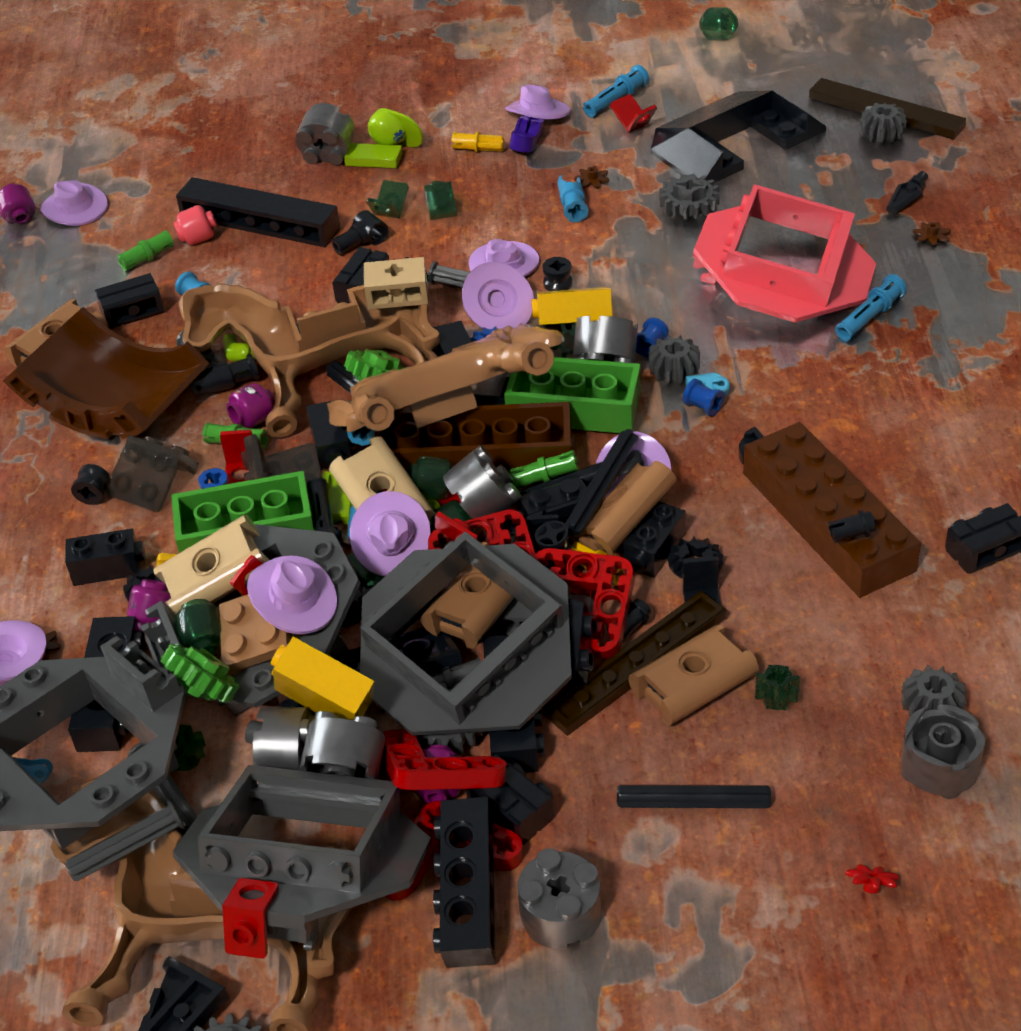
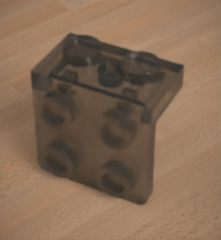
(288, 461)
(147, 472)

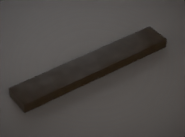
(858, 99)
(610, 678)

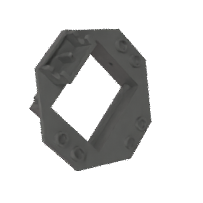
(257, 682)
(502, 688)
(50, 691)
(309, 878)

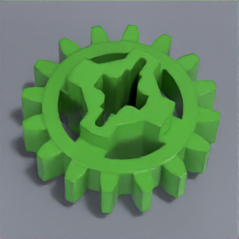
(370, 363)
(200, 673)

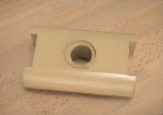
(375, 470)
(210, 564)

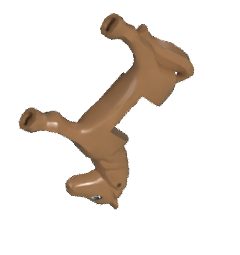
(321, 340)
(443, 384)
(165, 905)

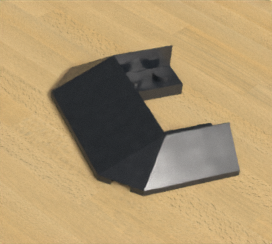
(692, 140)

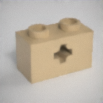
(395, 283)

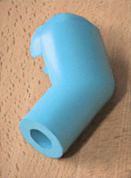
(712, 381)

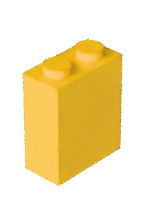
(568, 305)
(320, 681)

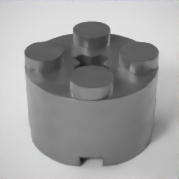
(325, 134)
(605, 339)
(481, 484)
(281, 737)
(343, 746)
(942, 750)
(559, 898)

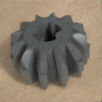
(883, 122)
(674, 359)
(931, 689)

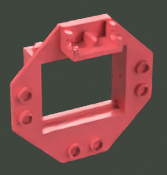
(795, 294)

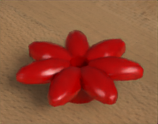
(872, 879)

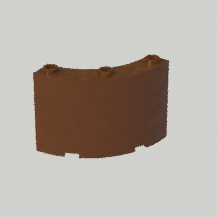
(102, 380)

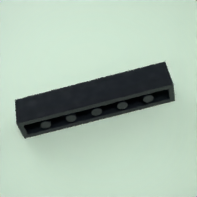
(262, 211)

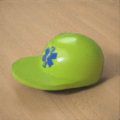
(394, 128)

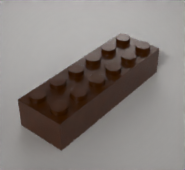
(509, 432)
(816, 488)

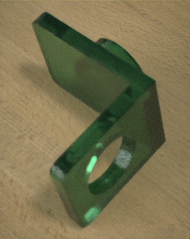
(390, 199)

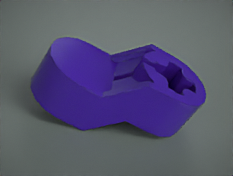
(526, 134)

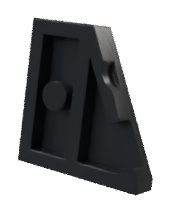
(182, 1000)

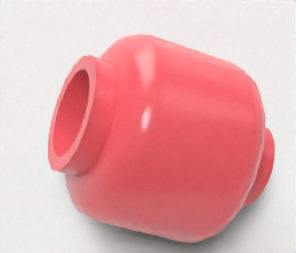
(195, 225)

